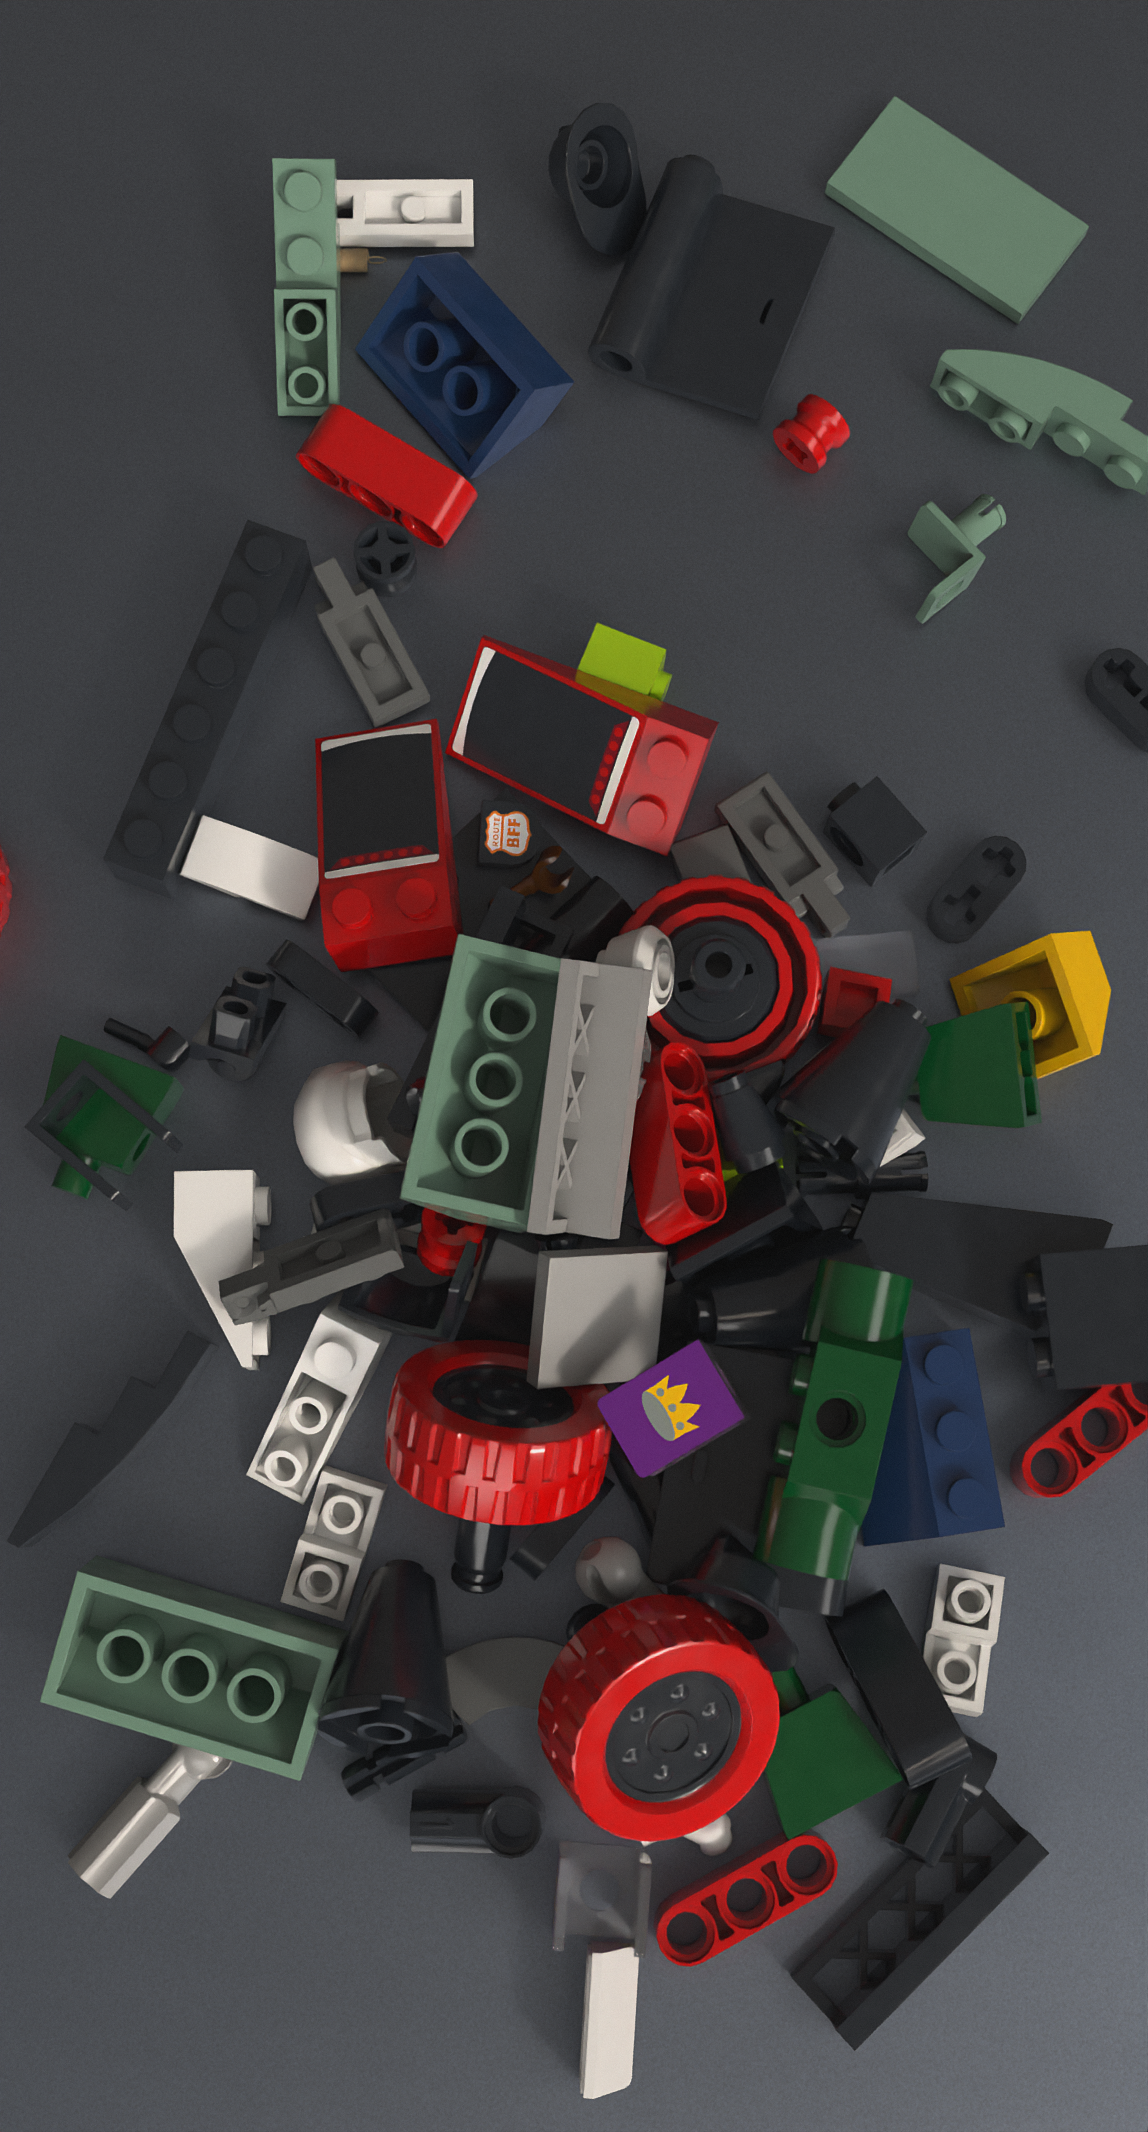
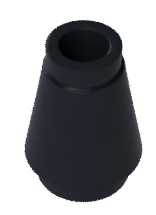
(745, 1124)

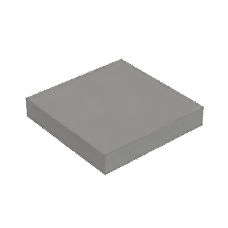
(596, 1315)

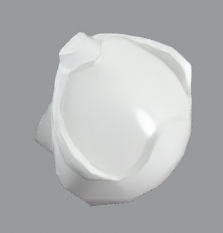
(345, 1123)

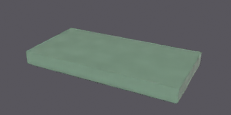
(956, 209)

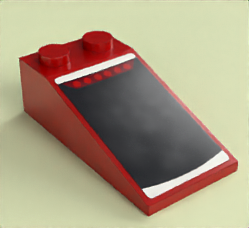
(581, 743)
(385, 847)

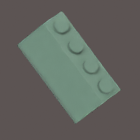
(485, 1087)
(193, 1666)

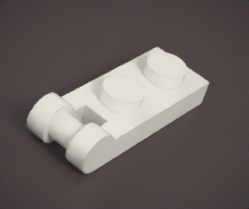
(407, 213)

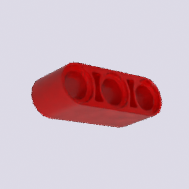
(386, 475)
(676, 1148)
(1065, 1441)
(726, 1926)

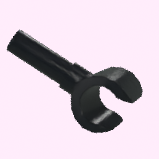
(168, 1050)

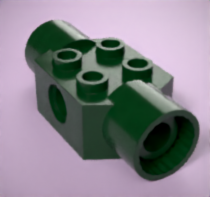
(827, 1481)

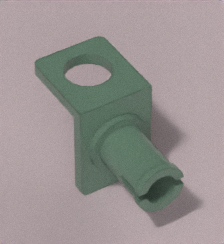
(953, 546)

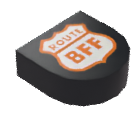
(507, 834)

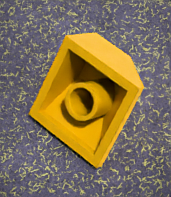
(1064, 992)

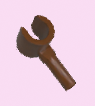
(542, 878)

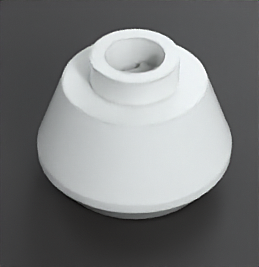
(648, 950)

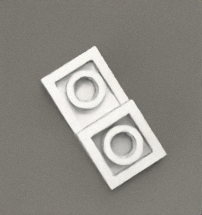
(251, 867)
(334, 1543)
(960, 1634)

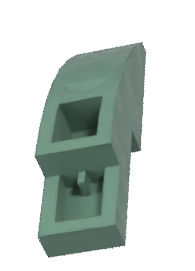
(306, 285)
(1032, 396)

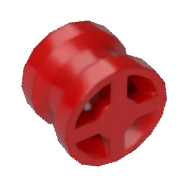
(811, 433)
(440, 1243)

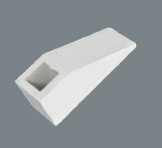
(220, 1237)
(318, 1401)

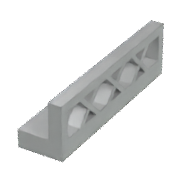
(589, 1099)

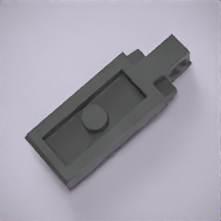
(367, 646)
(785, 852)
(314, 1267)

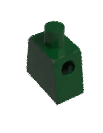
(981, 1070)
(102, 1129)
(821, 1757)

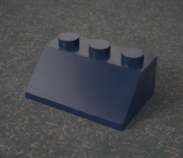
(462, 362)
(936, 1450)

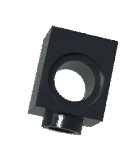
(872, 829)

